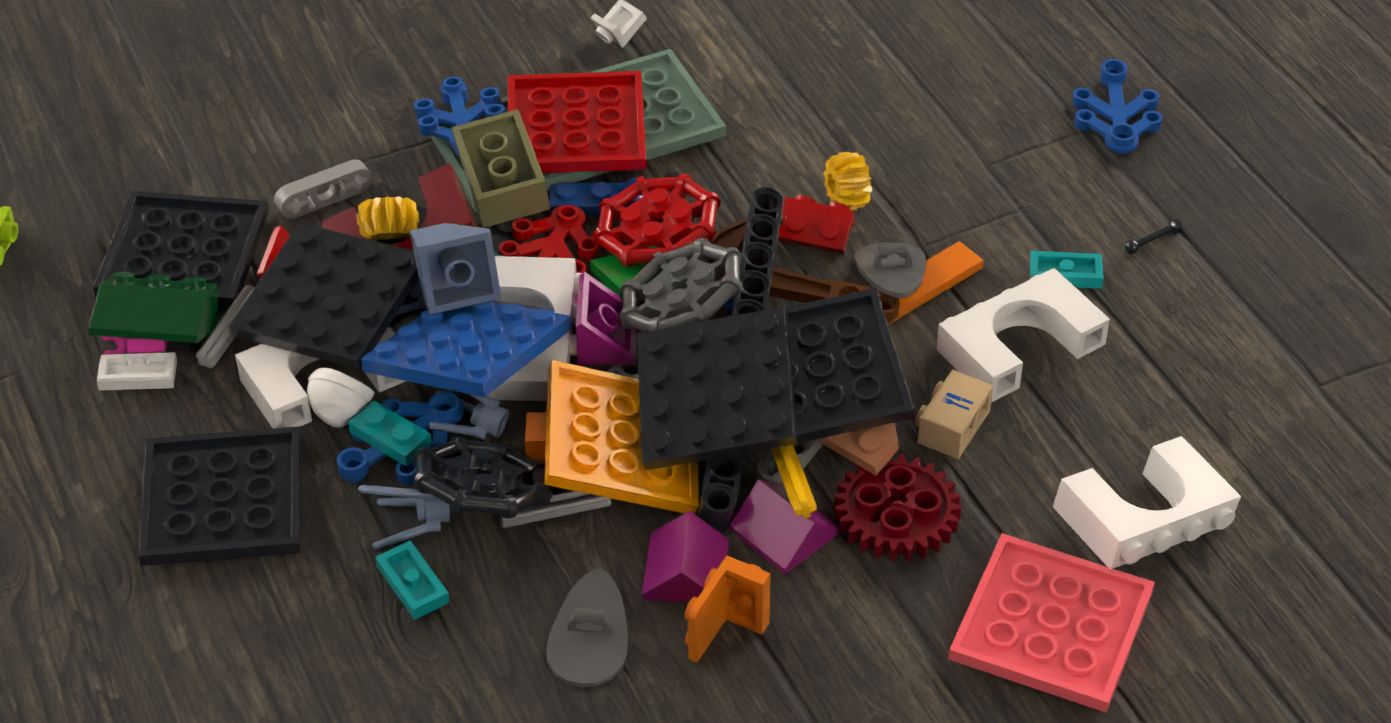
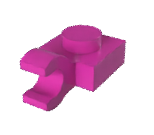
(135, 345)

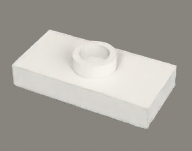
(137, 371)

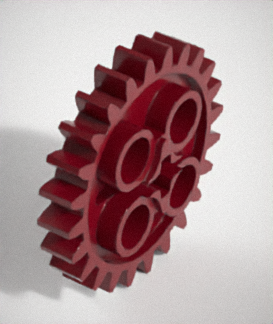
(898, 509)

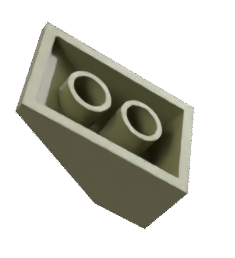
(501, 168)

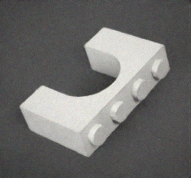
(538, 285)
(1042, 302)
(271, 382)
(1126, 533)

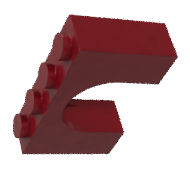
(444, 200)

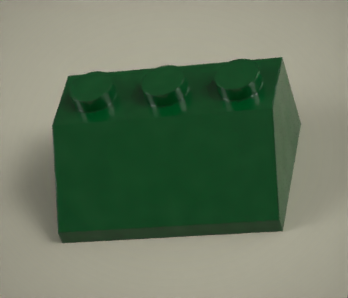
(155, 308)

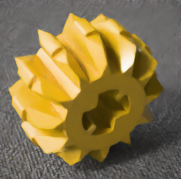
(848, 180)
(387, 218)

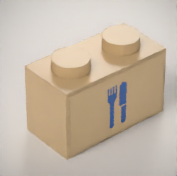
(954, 413)

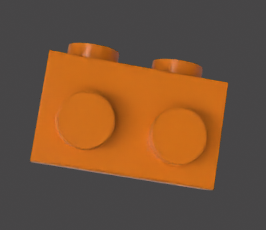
(730, 593)

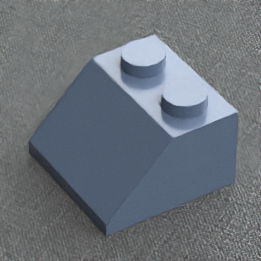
(455, 266)

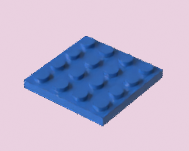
(467, 346)

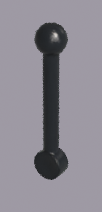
(1175, 226)

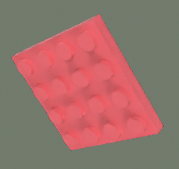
(1052, 622)

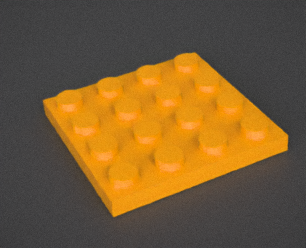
(597, 442)

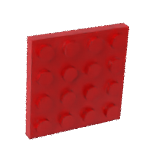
(582, 119)

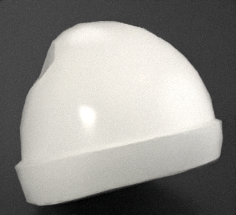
(336, 396)

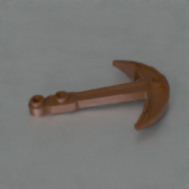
(794, 285)

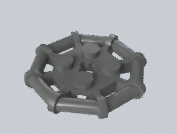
(681, 287)

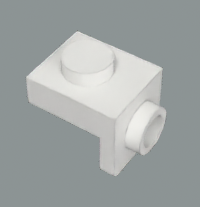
(619, 23)

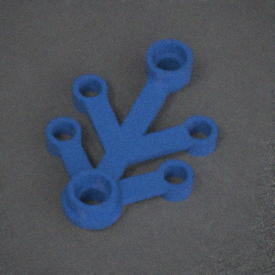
(455, 94)
(1120, 136)
(442, 408)

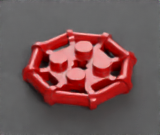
(639, 219)

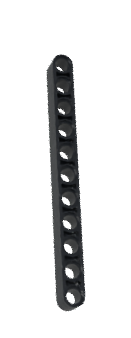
(756, 276)

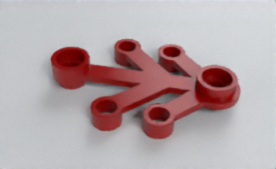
(565, 222)

